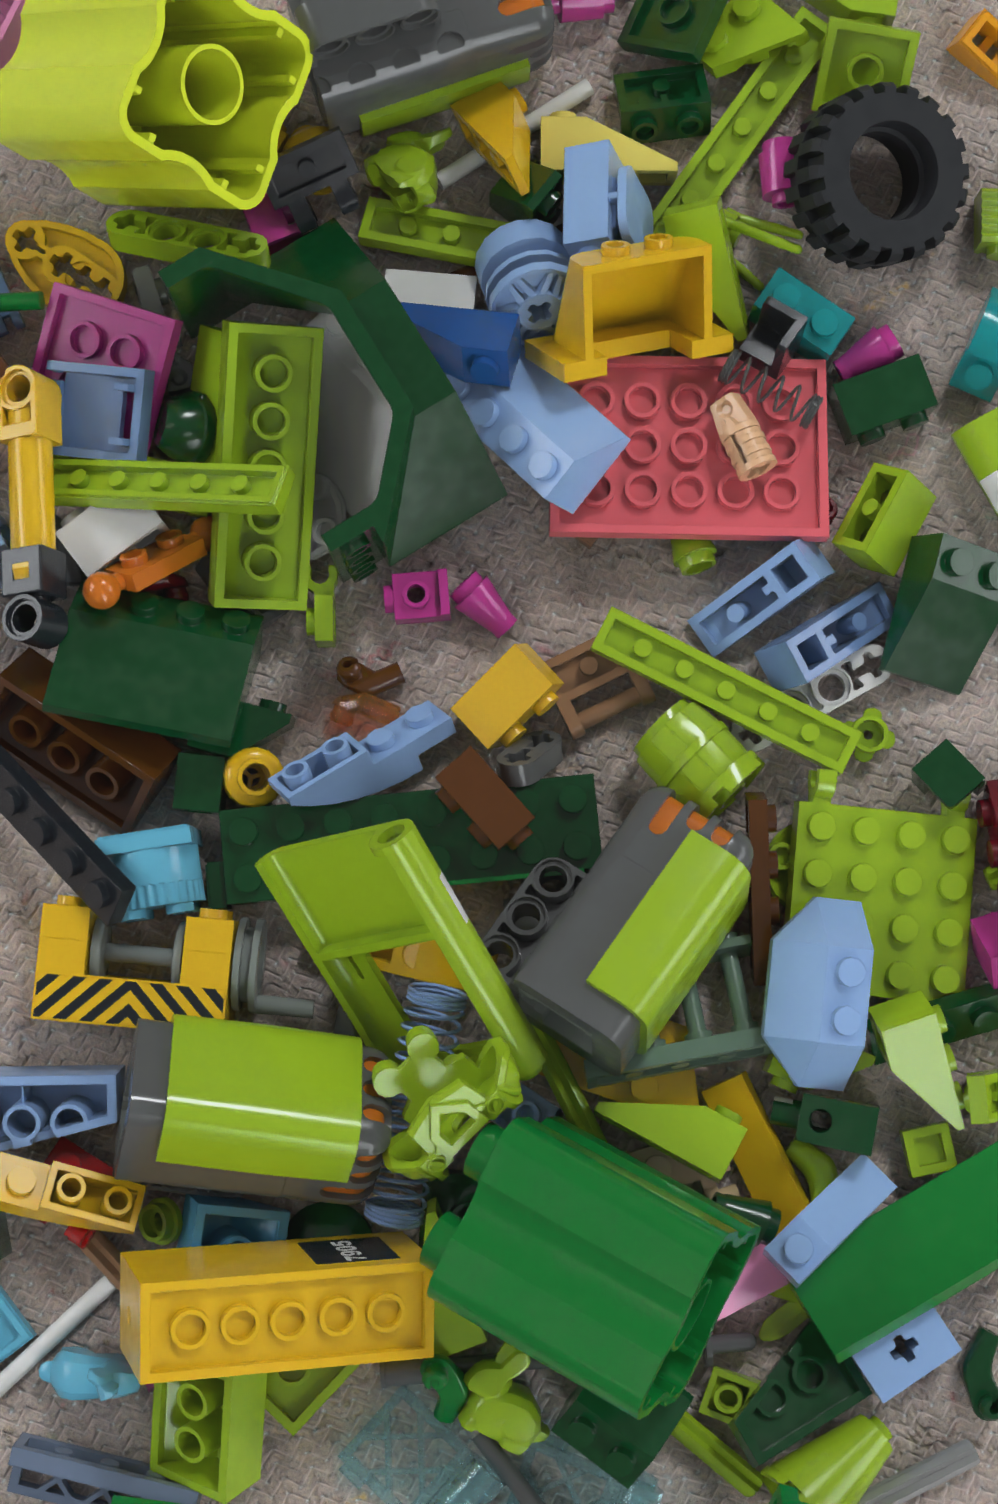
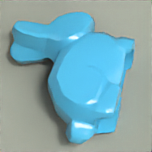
(89, 1375)

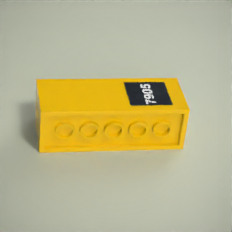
(274, 1306)

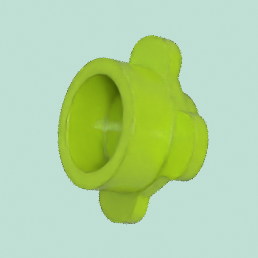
(880, 739)

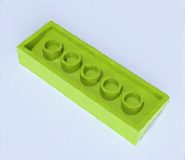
(267, 419)

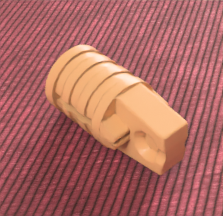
(742, 437)

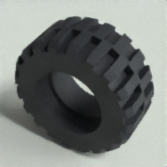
(928, 166)

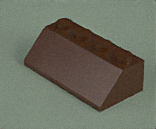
(91, 763)

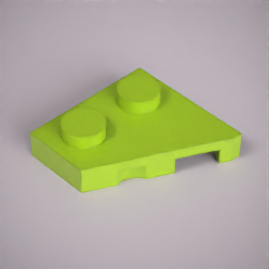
(747, 35)

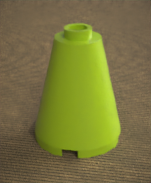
(834, 1465)

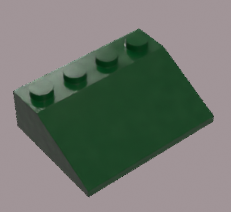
(156, 666)

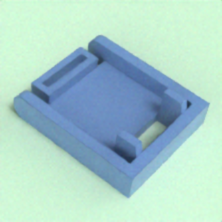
(96, 410)

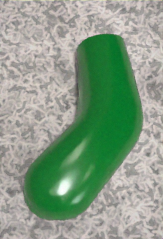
(448, 1383)

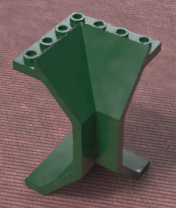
(433, 457)

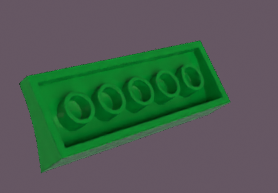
(907, 1258)

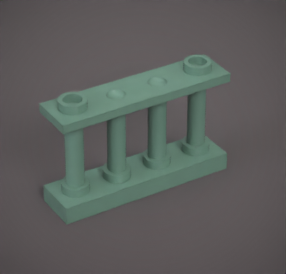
(700, 1045)

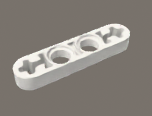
(810, 694)

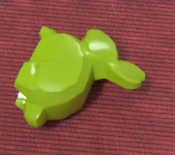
(408, 168)
(500, 1405)

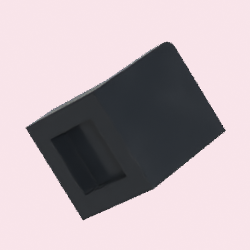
(774, 337)

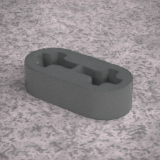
(530, 758)

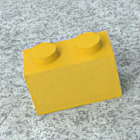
(508, 697)

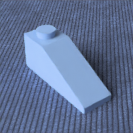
(761, 595)
(828, 1220)

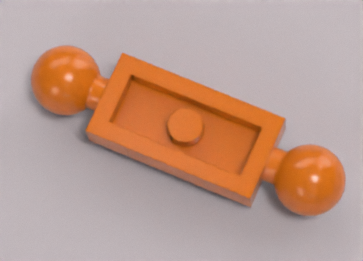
(147, 565)

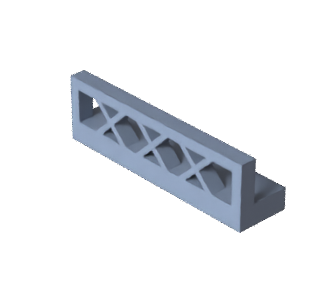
(89, 1467)

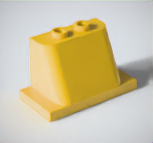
(632, 303)

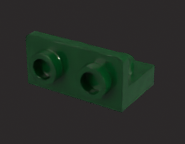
(663, 103)

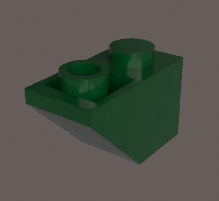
(539, 203)
(255, 728)

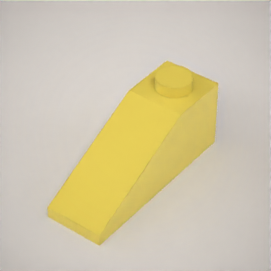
(567, 129)

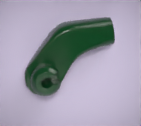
(978, 1375)

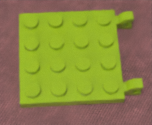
(904, 870)

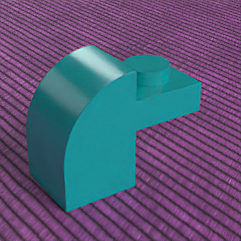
(978, 364)

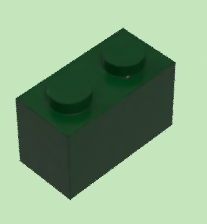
(882, 400)

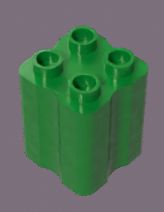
(588, 1260)

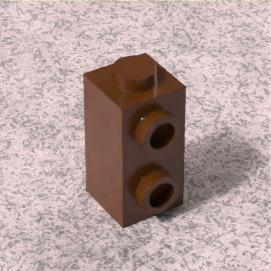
(486, 800)

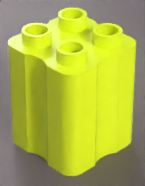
(154, 97)

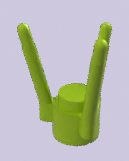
(753, 227)

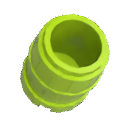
(697, 758)

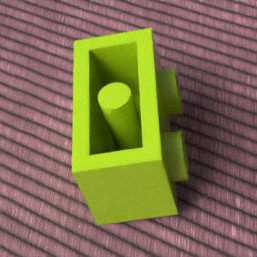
(884, 519)

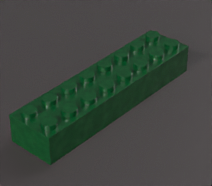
(562, 828)

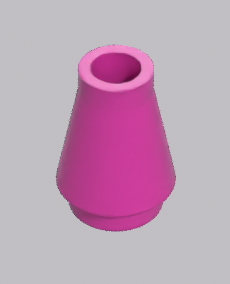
(870, 352)
(482, 603)

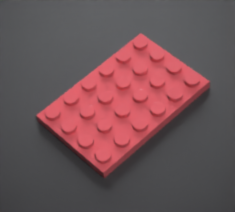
(676, 471)

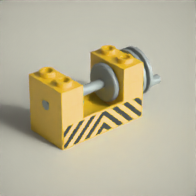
(212, 966)

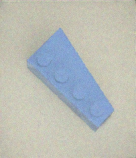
(57, 1101)

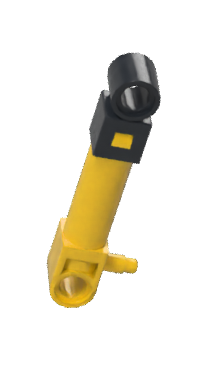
(32, 567)

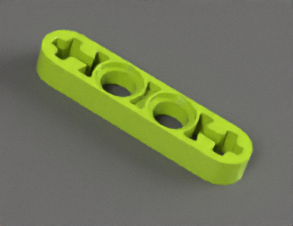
(144, 232)

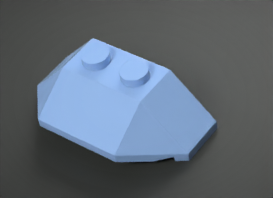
(819, 993)

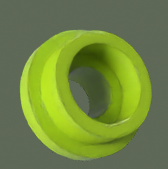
(161, 1221)

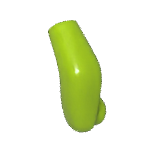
(814, 1164)

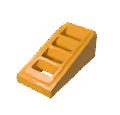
(974, 56)

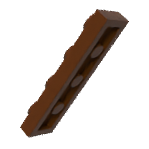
(762, 908)

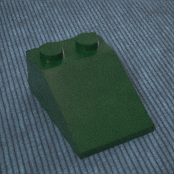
(942, 612)

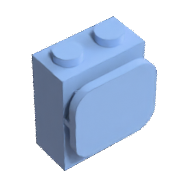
(602, 199)

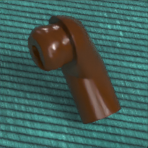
(362, 679)

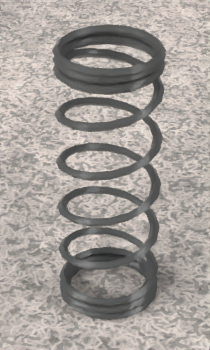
(812, 404)

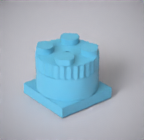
(161, 866)

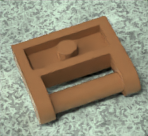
(585, 672)

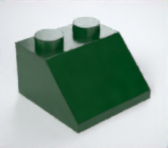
(614, 1438)

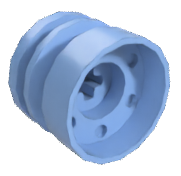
(524, 273)

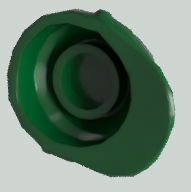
(186, 427)

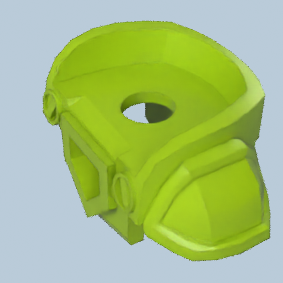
(442, 1098)

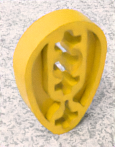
(60, 244)

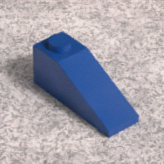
(470, 342)

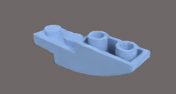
(355, 769)

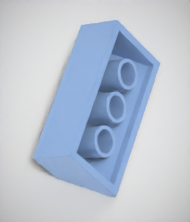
(544, 432)

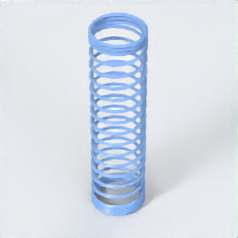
(384, 1207)

